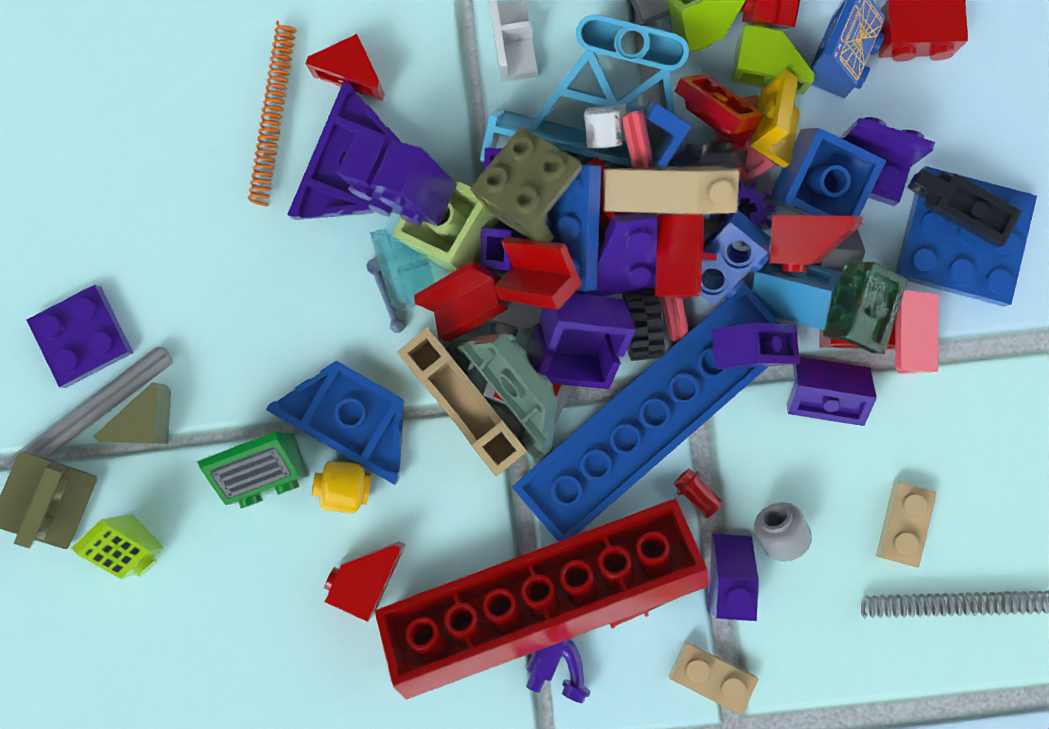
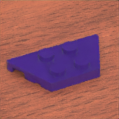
(321, 188)

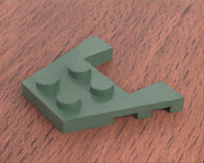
(517, 384)

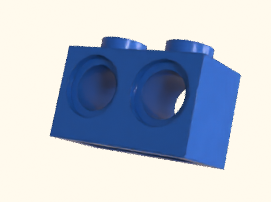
(730, 261)

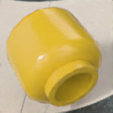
(341, 487)

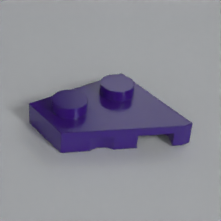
(627, 255)

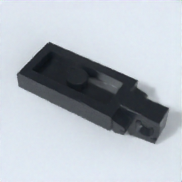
(966, 205)

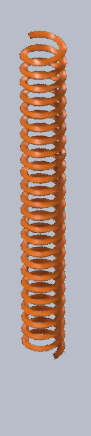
(289, 29)

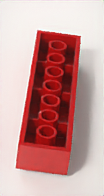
(540, 599)

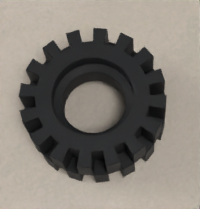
(648, 322)

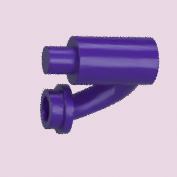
(545, 662)

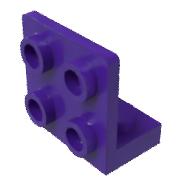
(897, 147)

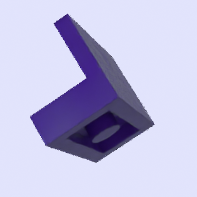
(832, 391)

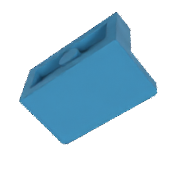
(797, 295)

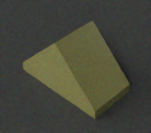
(142, 419)

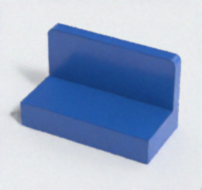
(675, 133)

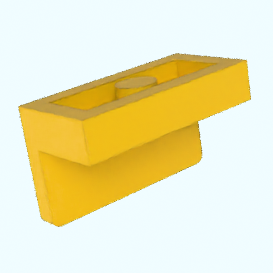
(779, 124)

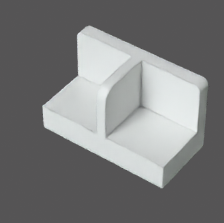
(513, 40)

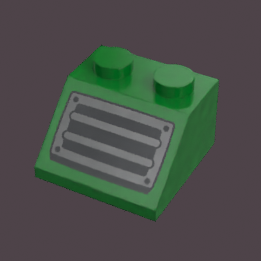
(255, 468)

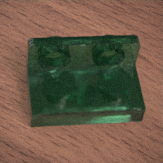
(865, 306)

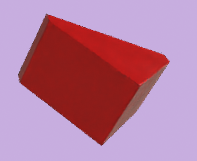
(346, 63)

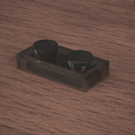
(712, 154)

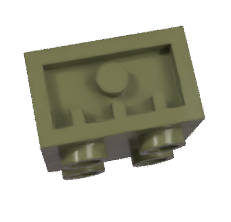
(526, 183)

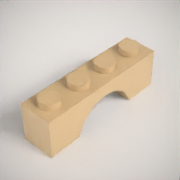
(462, 401)

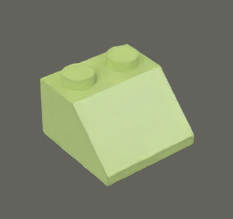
(457, 236)

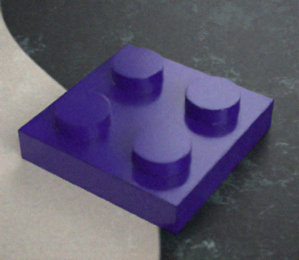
(79, 336)

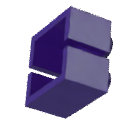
(398, 181)
(582, 341)

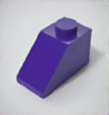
(755, 346)
(733, 578)

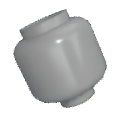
(783, 531)

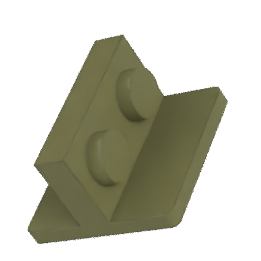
(44, 501)

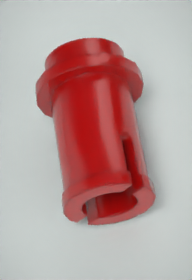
(697, 493)

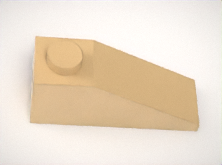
(671, 190)

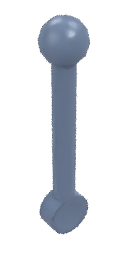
(373, 267)

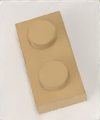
(906, 524)
(713, 678)

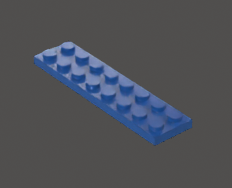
(639, 425)

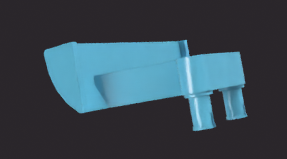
(600, 36)

